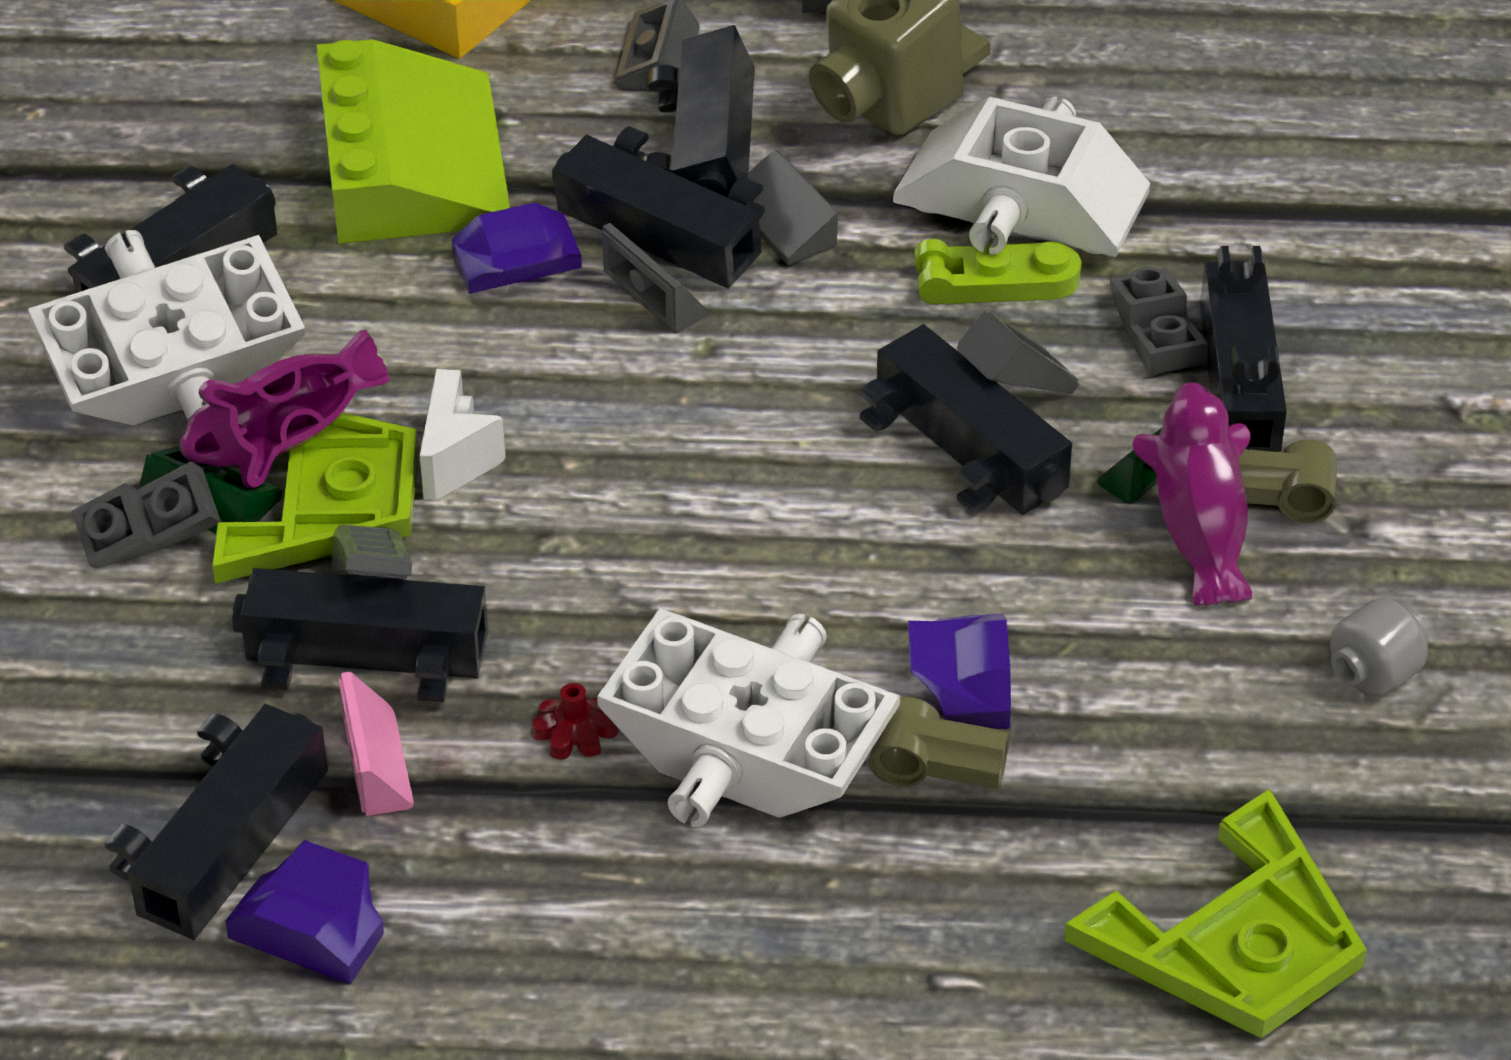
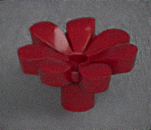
(572, 722)

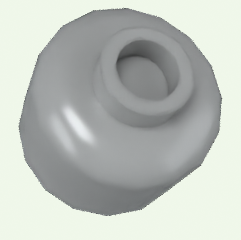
(1380, 645)

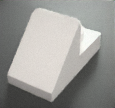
(455, 440)

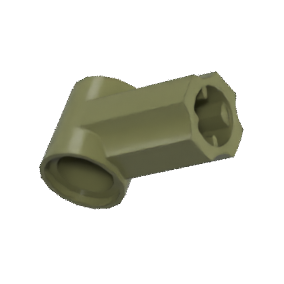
(1296, 480)
(924, 745)

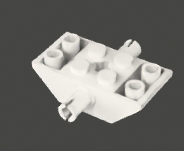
(1027, 175)
(166, 330)
(743, 716)

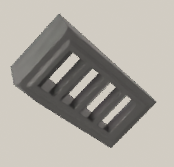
(1012, 357)
(370, 553)

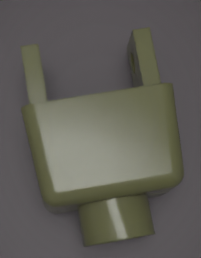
(894, 60)

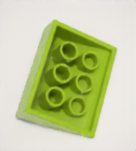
(407, 141)

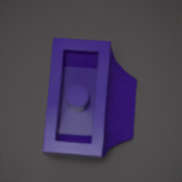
(514, 247)
(965, 667)
(311, 913)

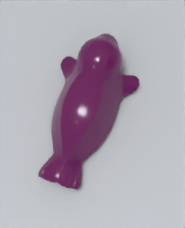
(278, 407)
(1202, 490)

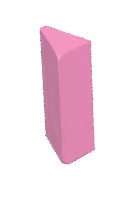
(374, 749)

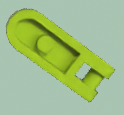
(1014, 274)

